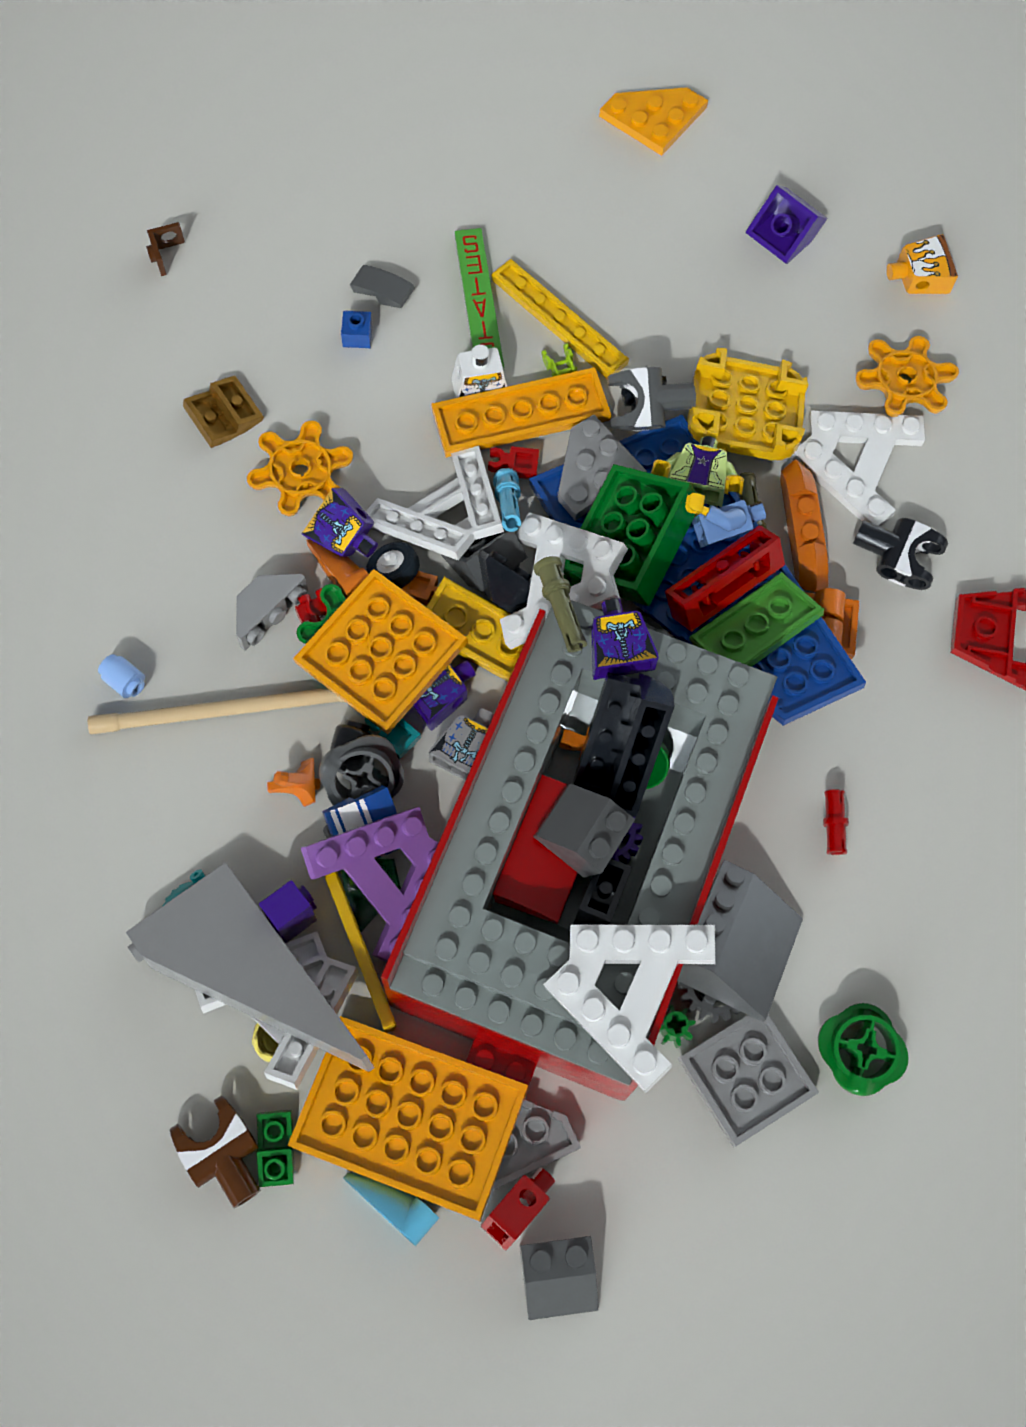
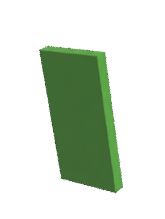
(759, 622)

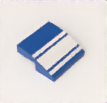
(360, 811)

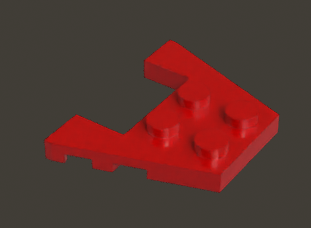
(986, 632)

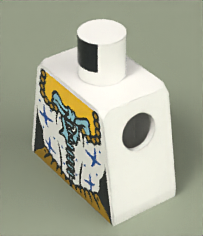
(478, 371)

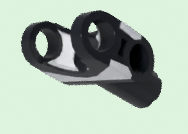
(899, 550)

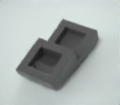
(386, 286)

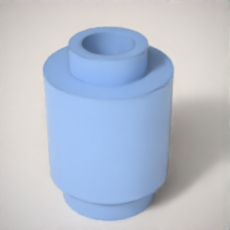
(121, 676)

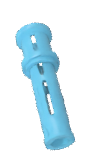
(507, 494)

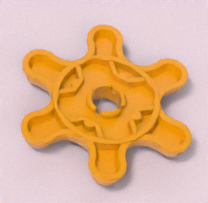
(916, 365)
(289, 454)

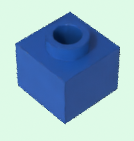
(356, 329)

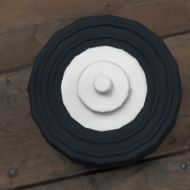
(395, 562)

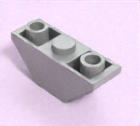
(266, 604)

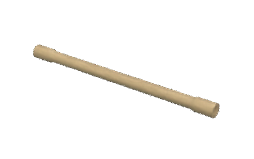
(115, 722)

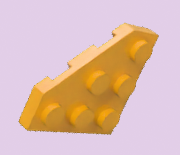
(654, 115)

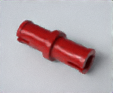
(835, 822)

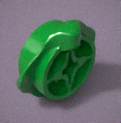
(895, 1055)

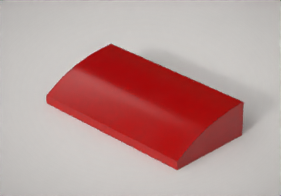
(533, 875)

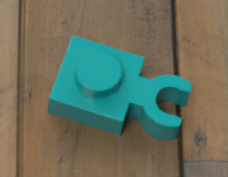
(402, 736)

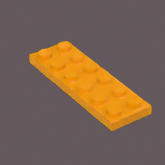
(520, 411)

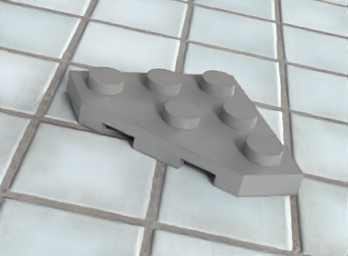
(587, 464)
(536, 1141)

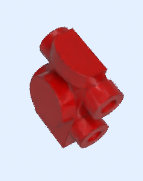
(310, 609)

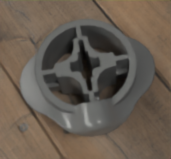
(339, 761)

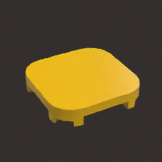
(748, 406)

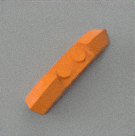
(804, 527)

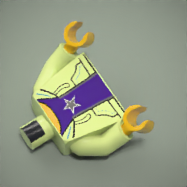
(704, 469)

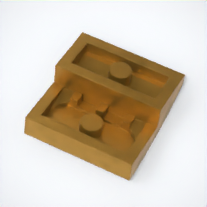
(223, 411)

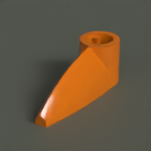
(339, 569)

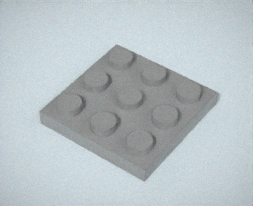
(748, 1077)

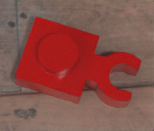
(520, 459)

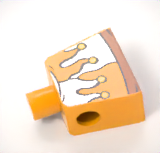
(925, 267)

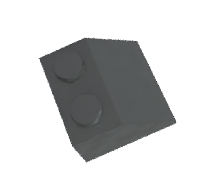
(468, 565)
(584, 829)
(559, 1277)

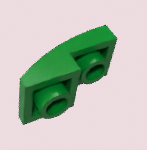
(274, 1157)

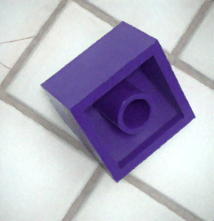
(785, 224)

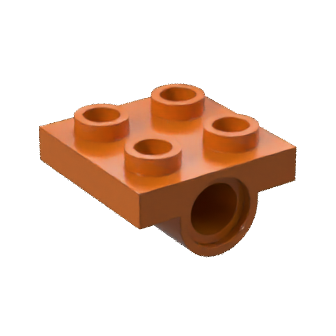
(840, 616)

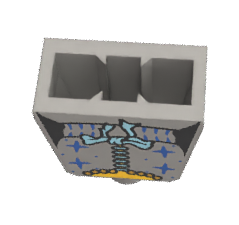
(460, 743)

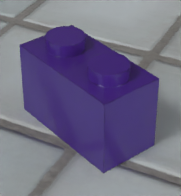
(289, 910)

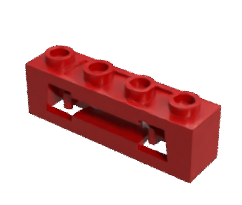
(725, 578)

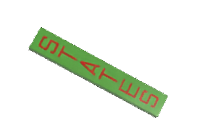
(477, 289)

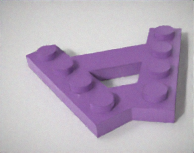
(355, 854)

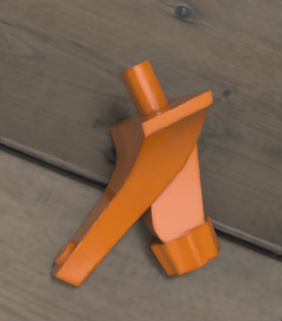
(301, 783)

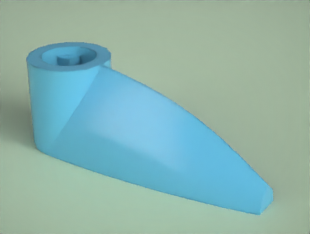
(399, 1208)

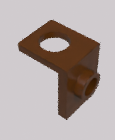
(158, 243)

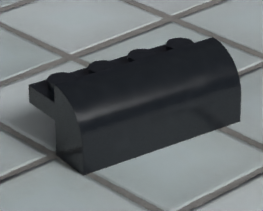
(625, 739)

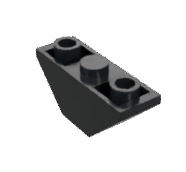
(502, 584)

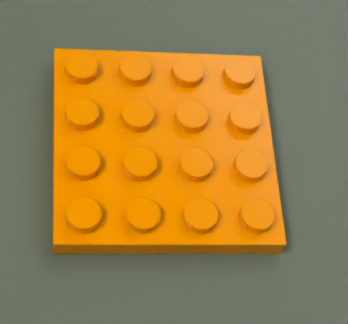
(380, 651)

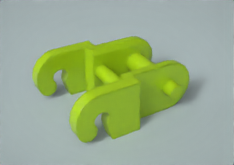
(550, 364)

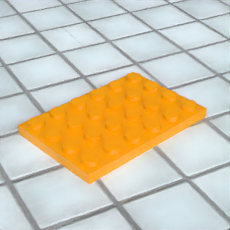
(412, 1120)

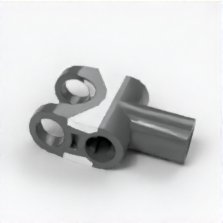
(651, 398)

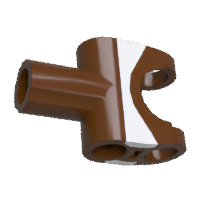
(220, 1155)

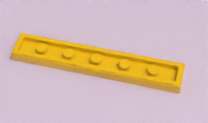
(559, 319)
(361, 952)

